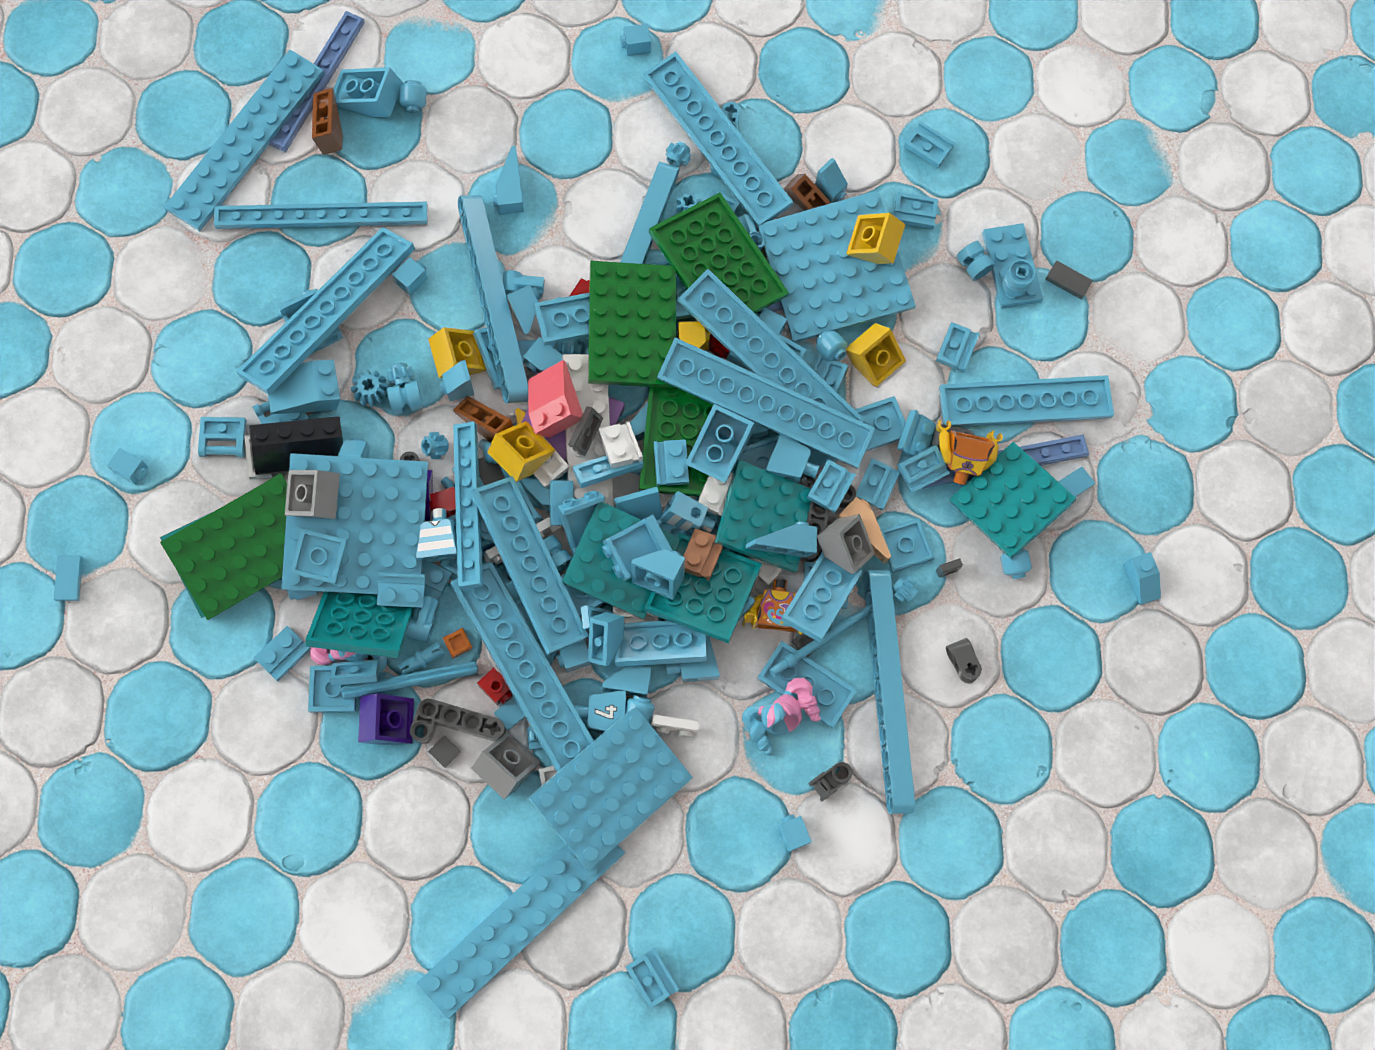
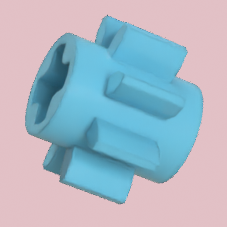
(678, 154)
(686, 202)
(570, 347)
(400, 374)
(434, 445)
(904, 589)

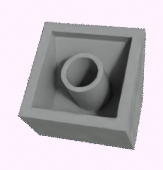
(312, 494)
(846, 543)
(505, 765)

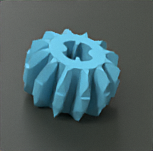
(366, 381)

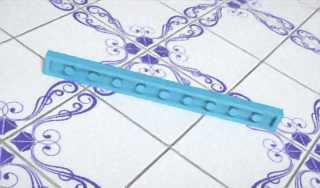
(320, 215)

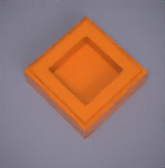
(457, 643)

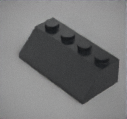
(275, 441)

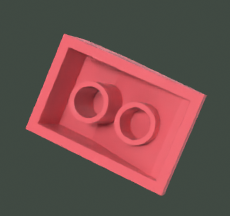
(553, 401)

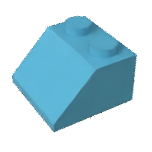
(659, 572)

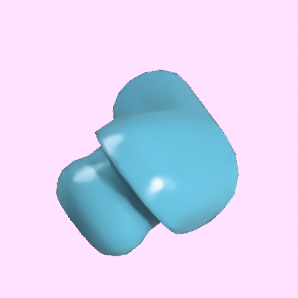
(484, 445)

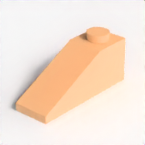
(871, 525)

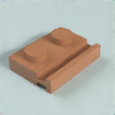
(702, 554)

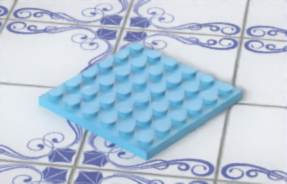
(824, 282)
(377, 515)

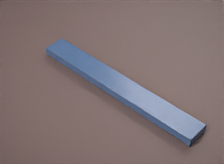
(328, 60)
(1042, 453)

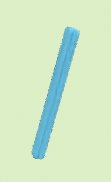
(409, 680)

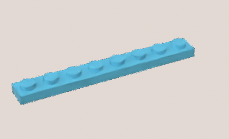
(467, 513)

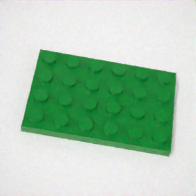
(716, 240)
(630, 322)
(673, 416)
(233, 548)

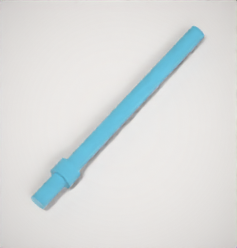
(791, 660)

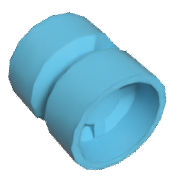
(974, 259)
(1018, 277)
(405, 398)
(560, 557)

